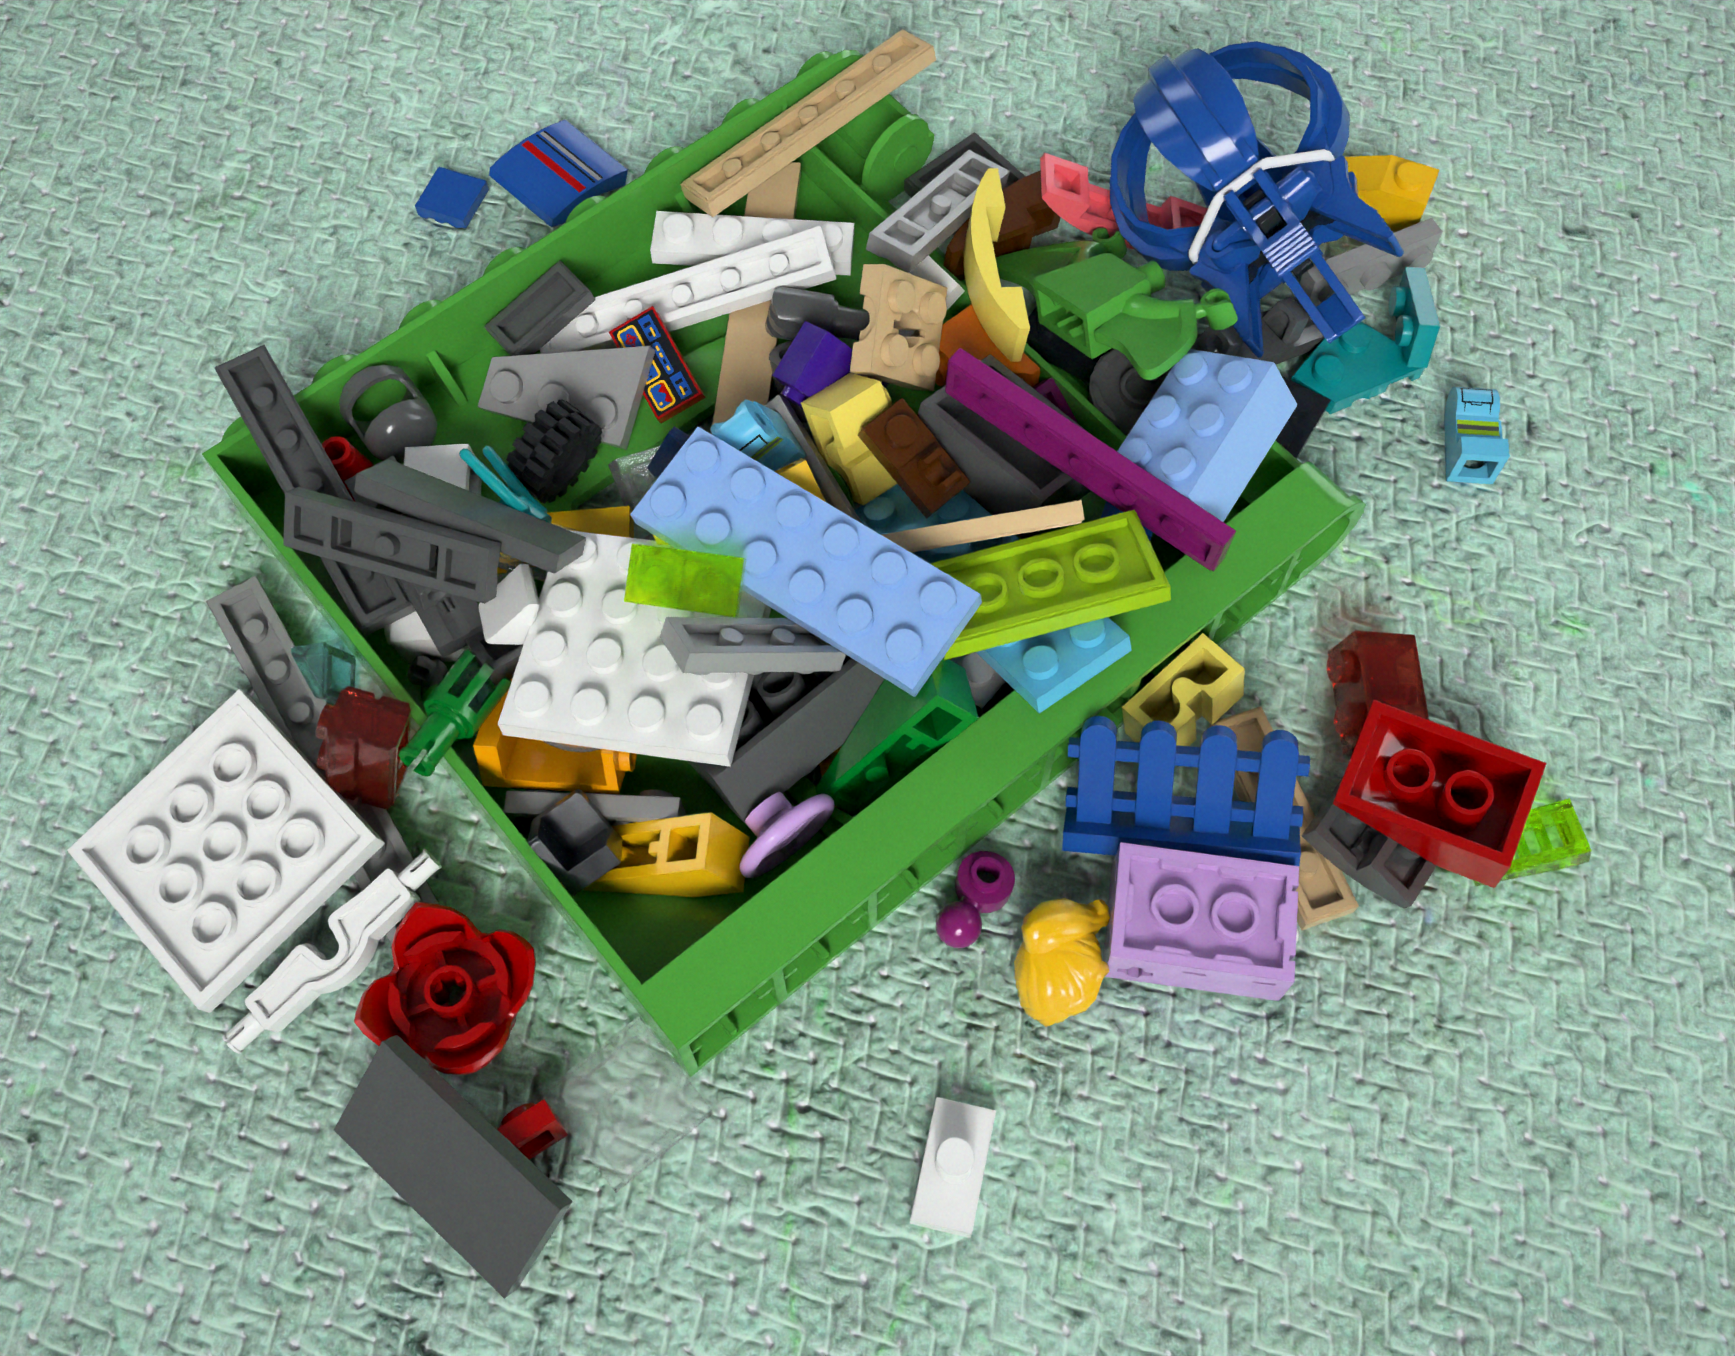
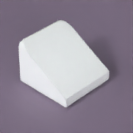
(512, 610)

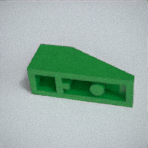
(898, 736)

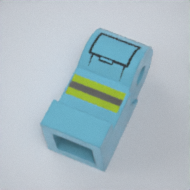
(1474, 434)
(760, 435)

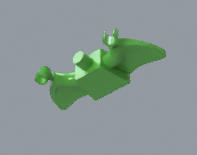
(1105, 303)

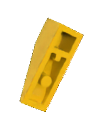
(1393, 187)
(677, 858)

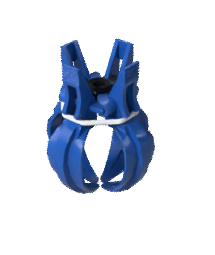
(1261, 207)

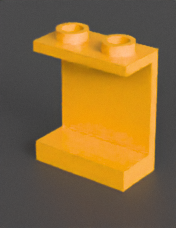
(537, 765)

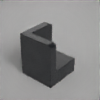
(575, 841)

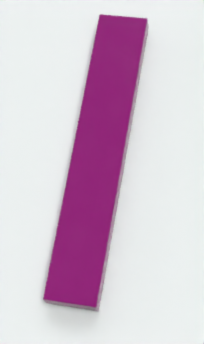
(1088, 460)

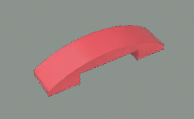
(1088, 206)

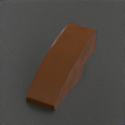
(1023, 218)

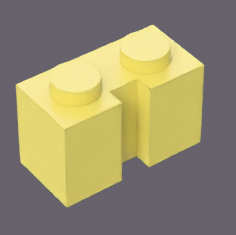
(835, 421)
(1193, 685)

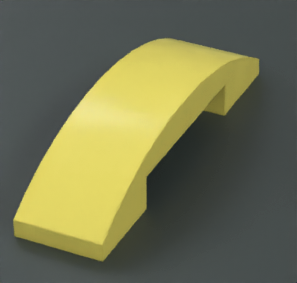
(998, 308)

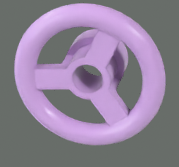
(782, 830)

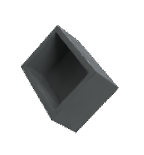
(1000, 469)

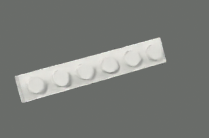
(703, 290)

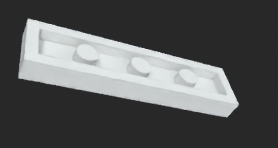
(700, 238)

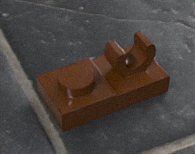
(913, 458)

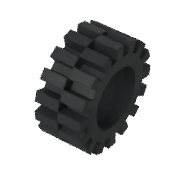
(554, 450)

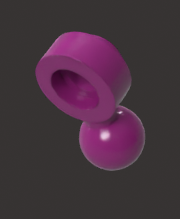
(959, 921)

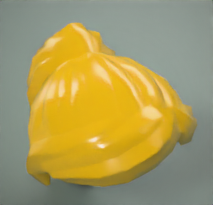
(1060, 959)

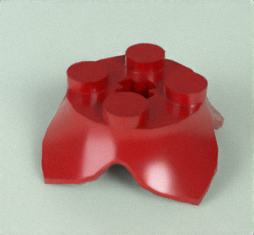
(432, 953)

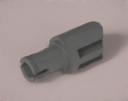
(794, 306)

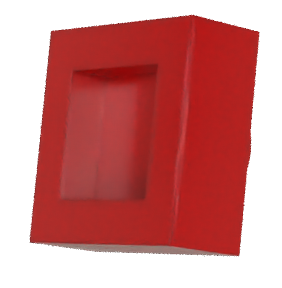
(532, 1128)

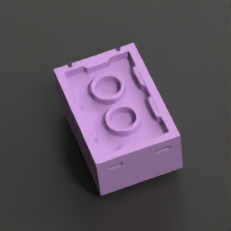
(1202, 921)

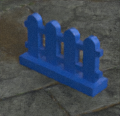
(1205, 824)

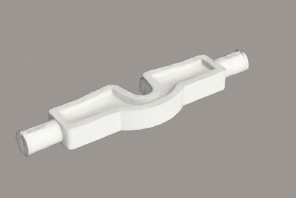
(309, 973)

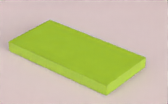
(1057, 581)

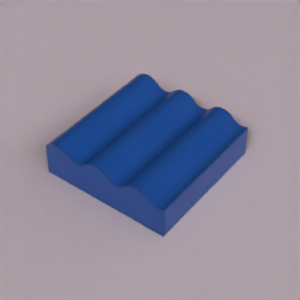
(451, 198)

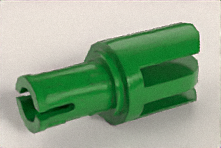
(451, 716)

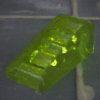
(1572, 853)

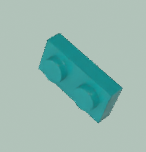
(1415, 317)

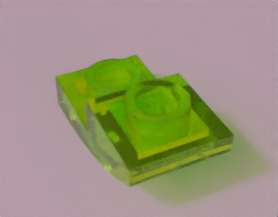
(685, 580)

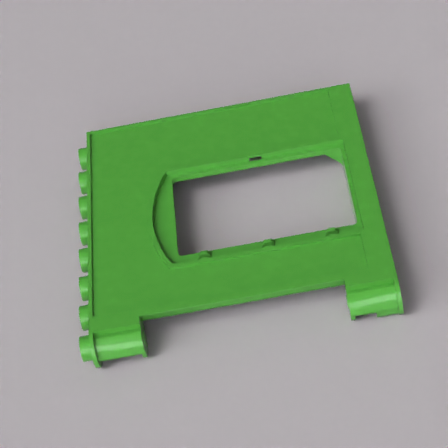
(724, 961)

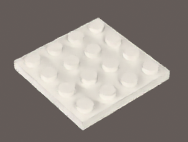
(606, 679)
(224, 850)

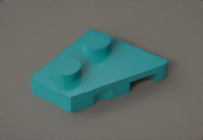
(1354, 367)

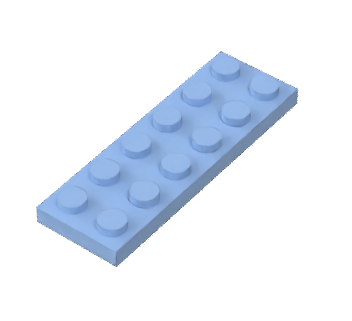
(810, 560)

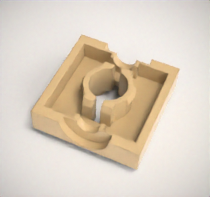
(907, 304)

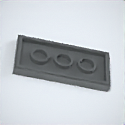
(452, 1166)

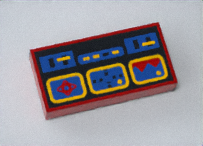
(670, 381)

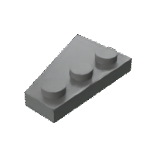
(597, 382)

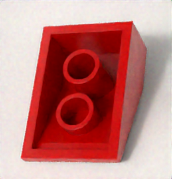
(1440, 792)

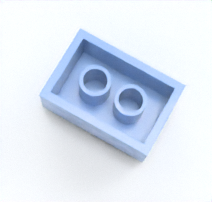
(1211, 426)

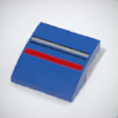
(557, 171)

